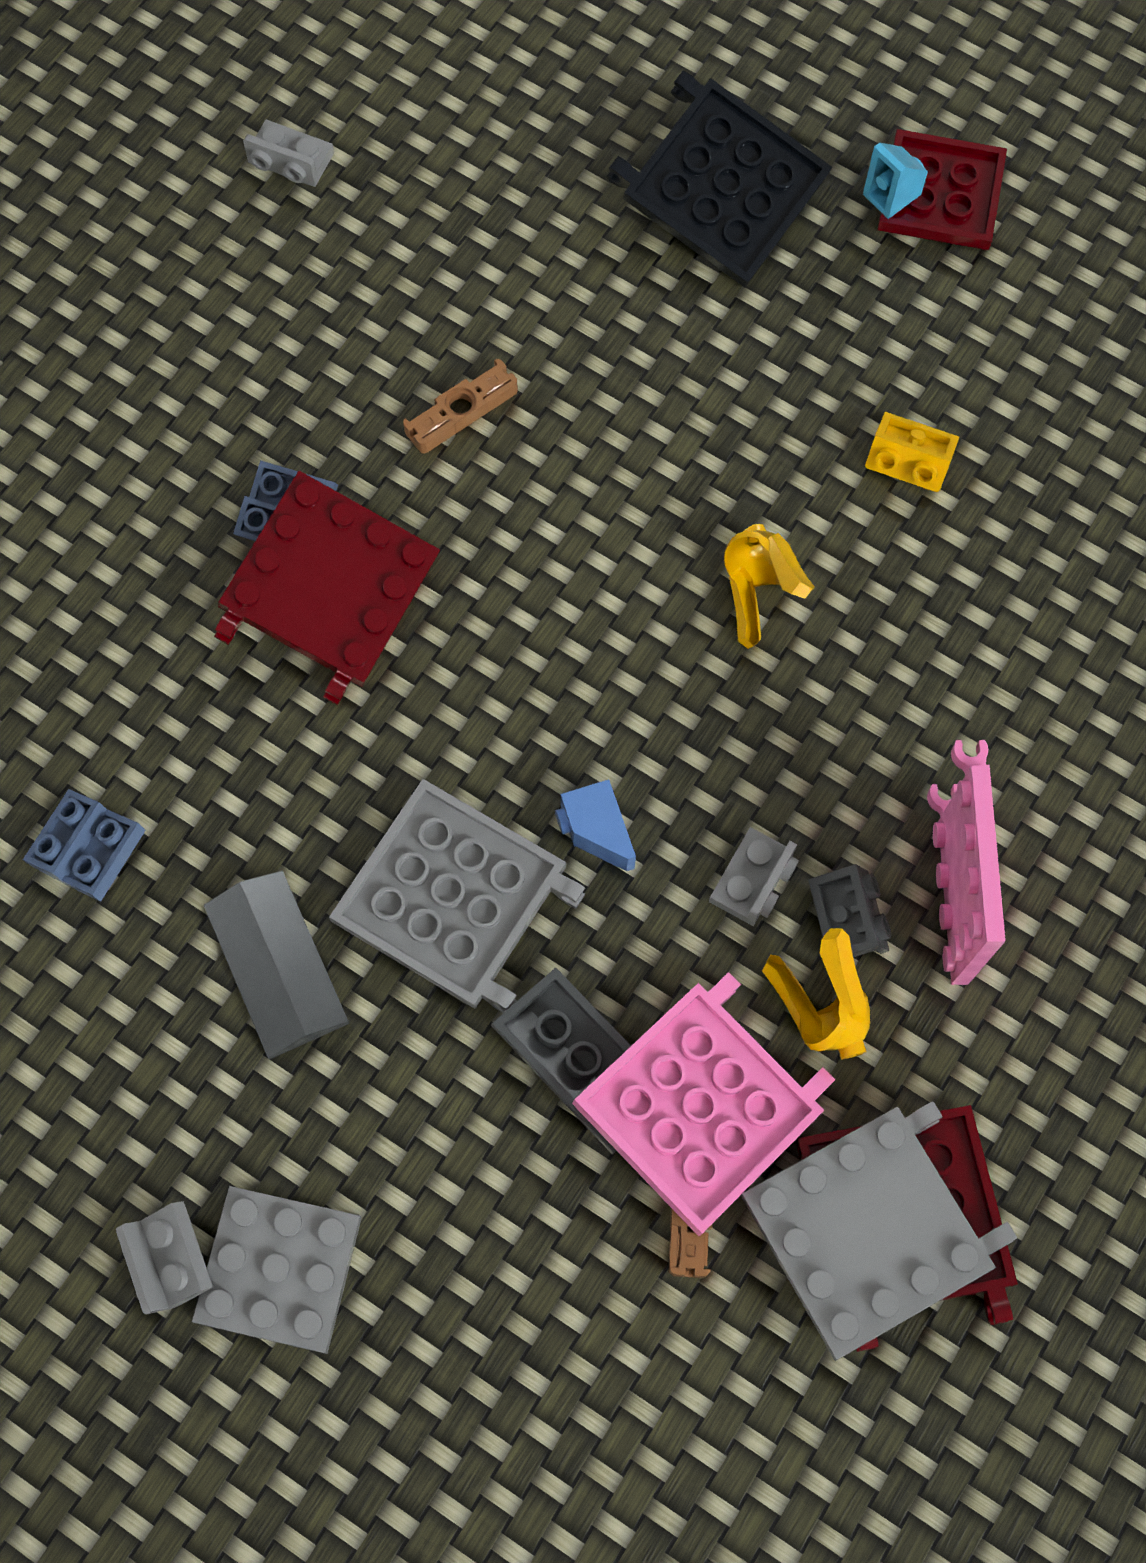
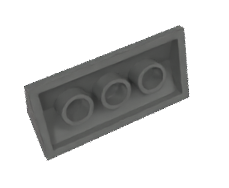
(275, 963)
(562, 1039)

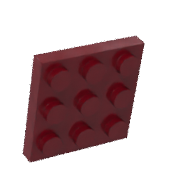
(958, 192)

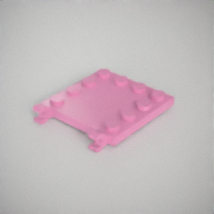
(968, 868)
(700, 1106)

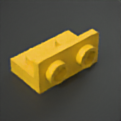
(911, 452)

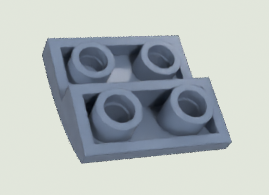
(267, 491)
(84, 845)

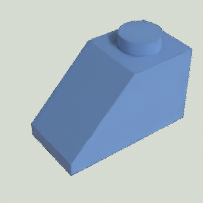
(596, 824)

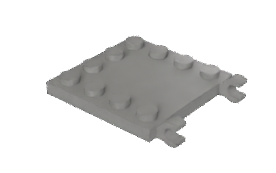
(452, 895)
(870, 1231)

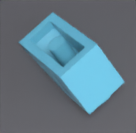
(893, 179)

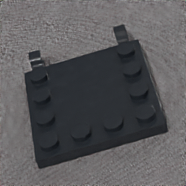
(723, 180)

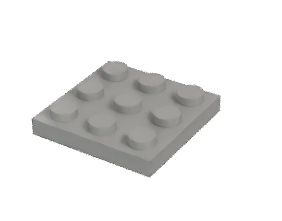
(278, 1269)

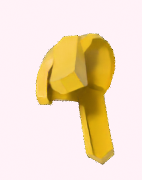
(758, 560)
(842, 1023)

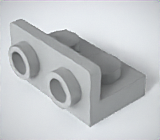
(288, 153)
(753, 875)
(164, 1259)

